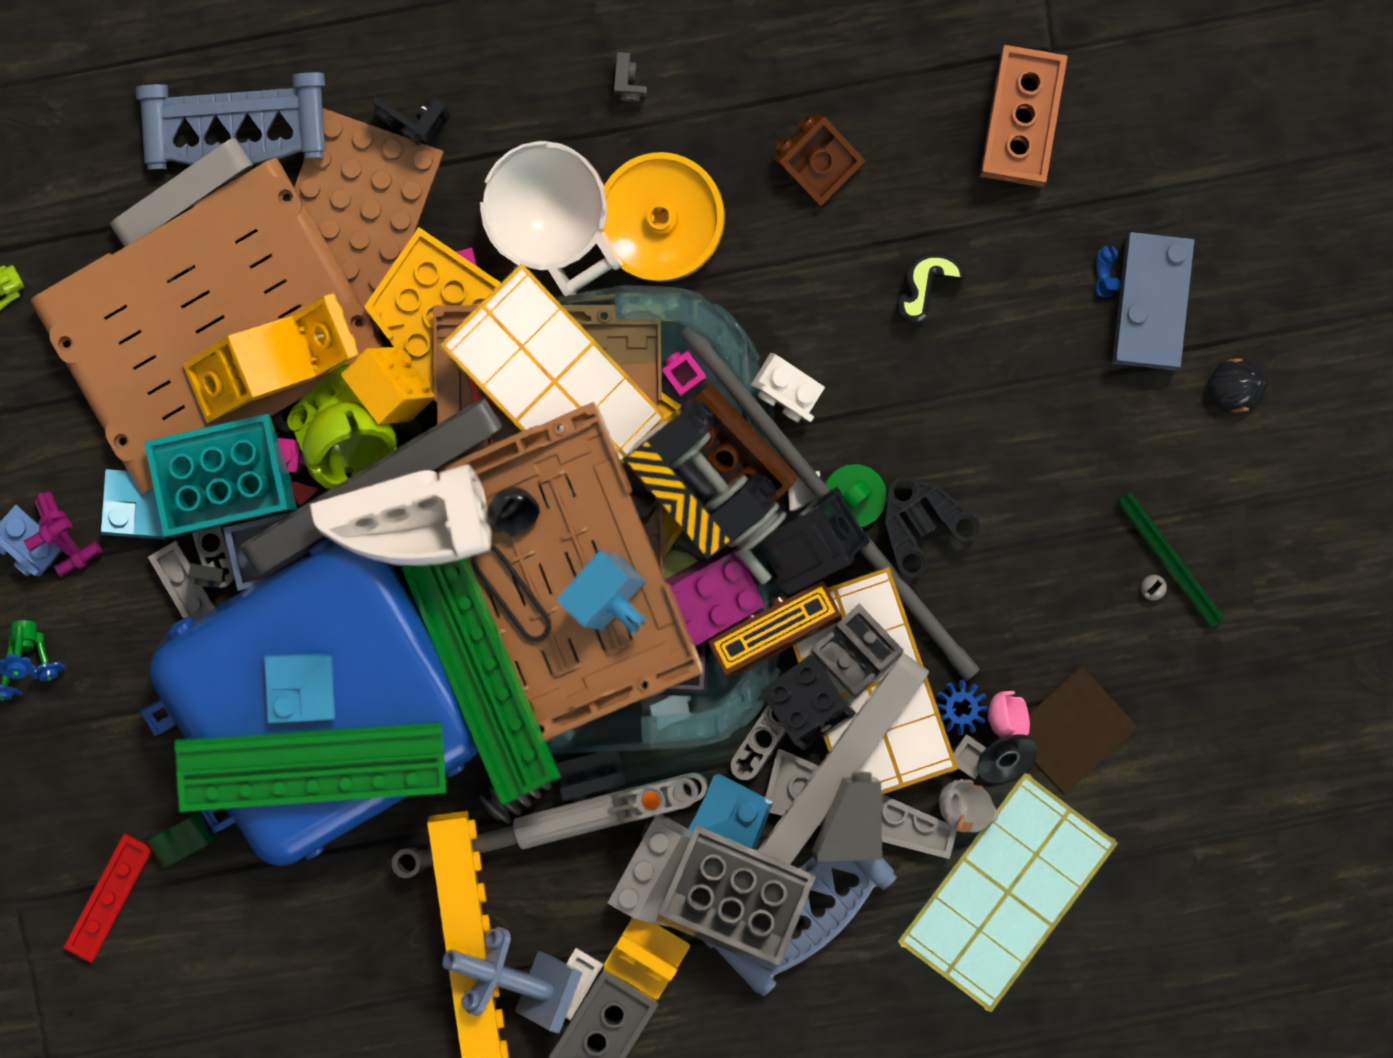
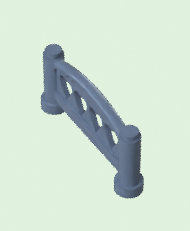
(298, 105)
(822, 929)

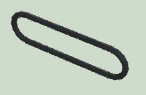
(502, 603)

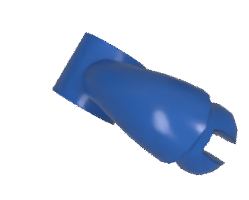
(1104, 262)

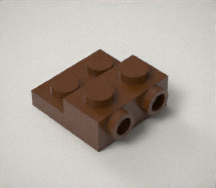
(817, 158)

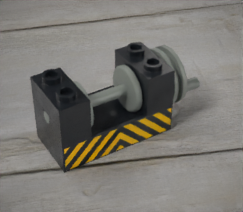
(697, 495)

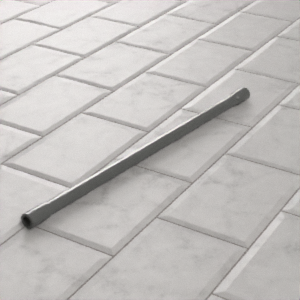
(702, 348)

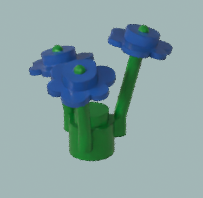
(22, 639)

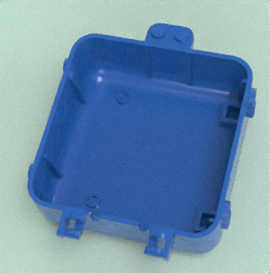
(381, 668)

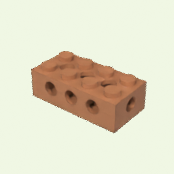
(1042, 104)

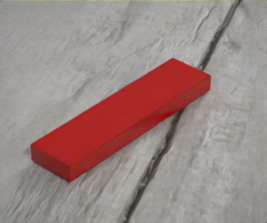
(108, 897)

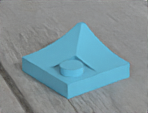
(126, 510)

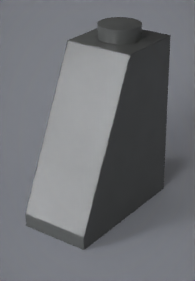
(853, 822)

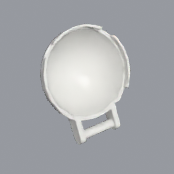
(548, 211)

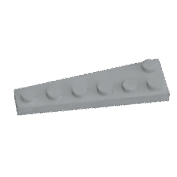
(900, 822)

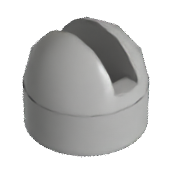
(1148, 582)

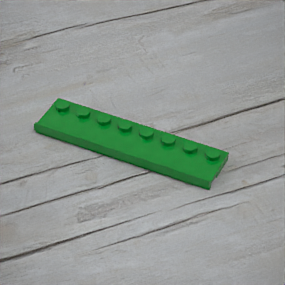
(482, 677)
(310, 766)

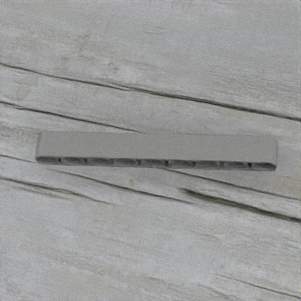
(844, 758)

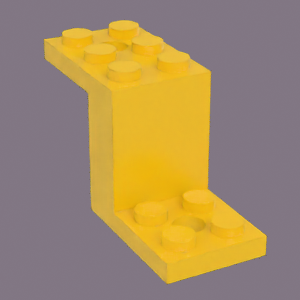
(270, 358)

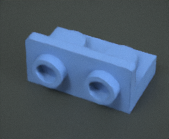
(13, 530)

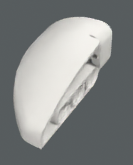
(410, 518)

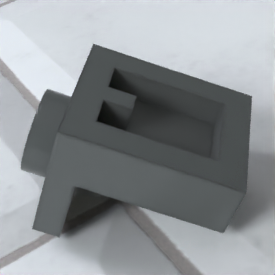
(624, 73)

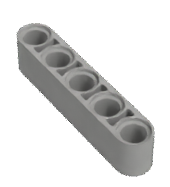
(182, 191)

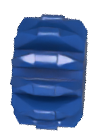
(959, 697)

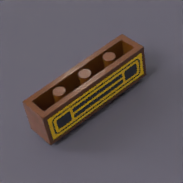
(775, 629)

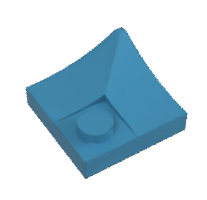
(299, 687)
(733, 811)

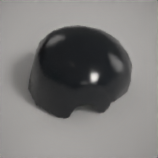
(513, 511)

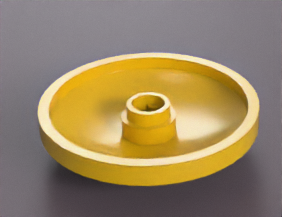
(663, 216)

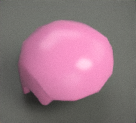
(1008, 715)

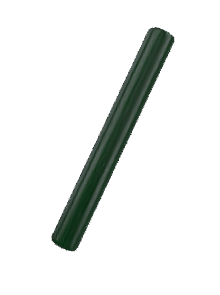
(1170, 560)

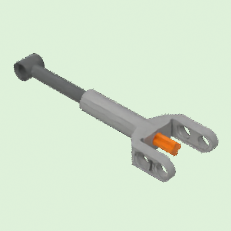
(575, 819)

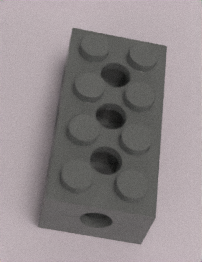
(591, 1019)

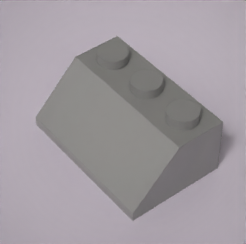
(651, 870)

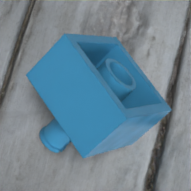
(604, 593)

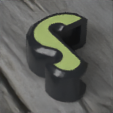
(919, 283)

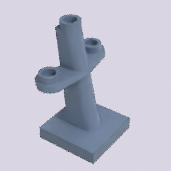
(544, 991)

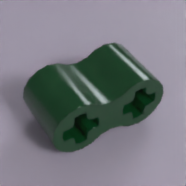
(181, 840)

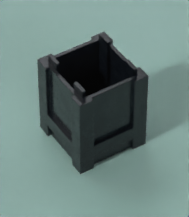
(813, 541)

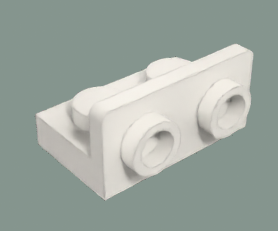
(788, 387)

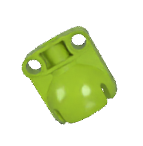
(337, 431)

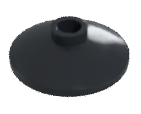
(1007, 758)

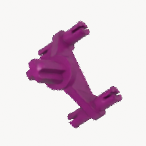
(53, 530)

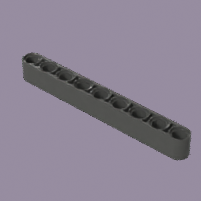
(420, 454)

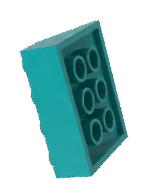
(219, 476)

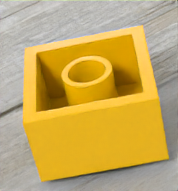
(388, 385)

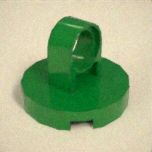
(862, 491)

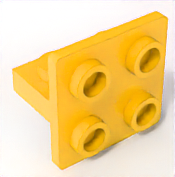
(647, 956)

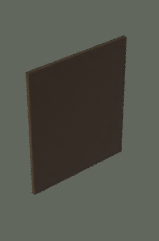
(1077, 729)

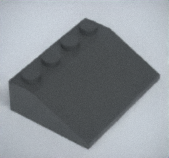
(736, 898)

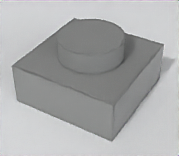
(967, 755)

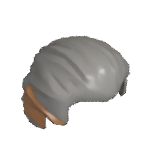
(966, 806)

